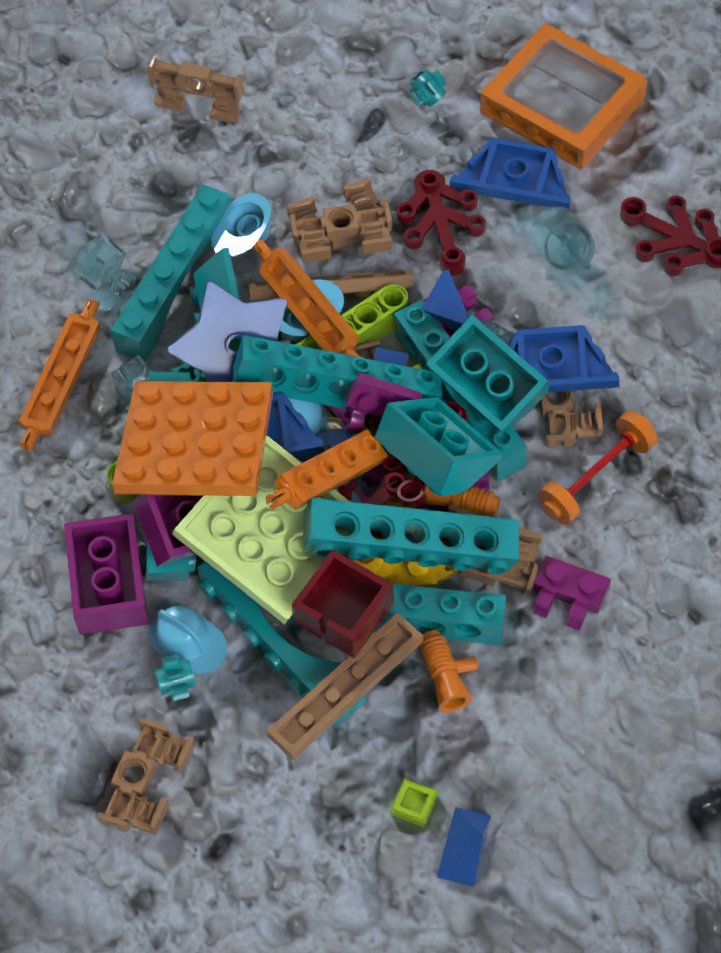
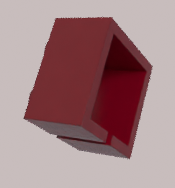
(343, 603)

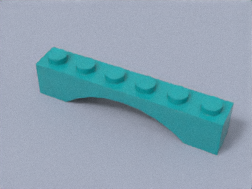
(146, 311)
(301, 669)

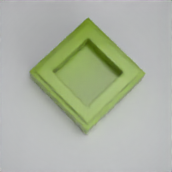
(414, 803)

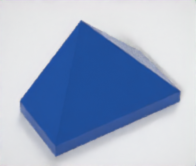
(446, 303)
(464, 846)

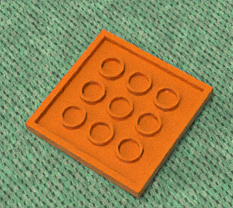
(194, 438)

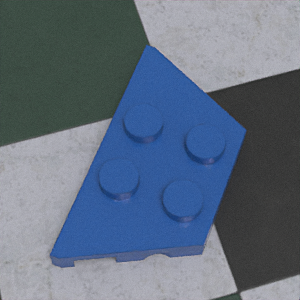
(515, 173)
(565, 358)
(291, 429)

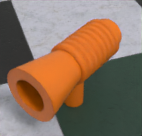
(473, 500)
(444, 671)

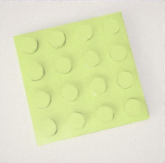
(256, 544)

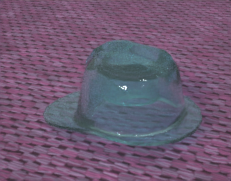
(562, 240)

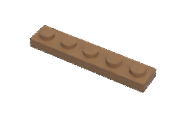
(360, 283)
(344, 686)

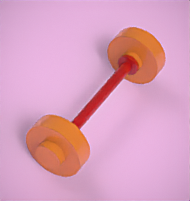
(560, 502)

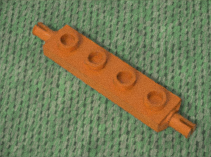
(306, 300)
(60, 375)
(327, 471)

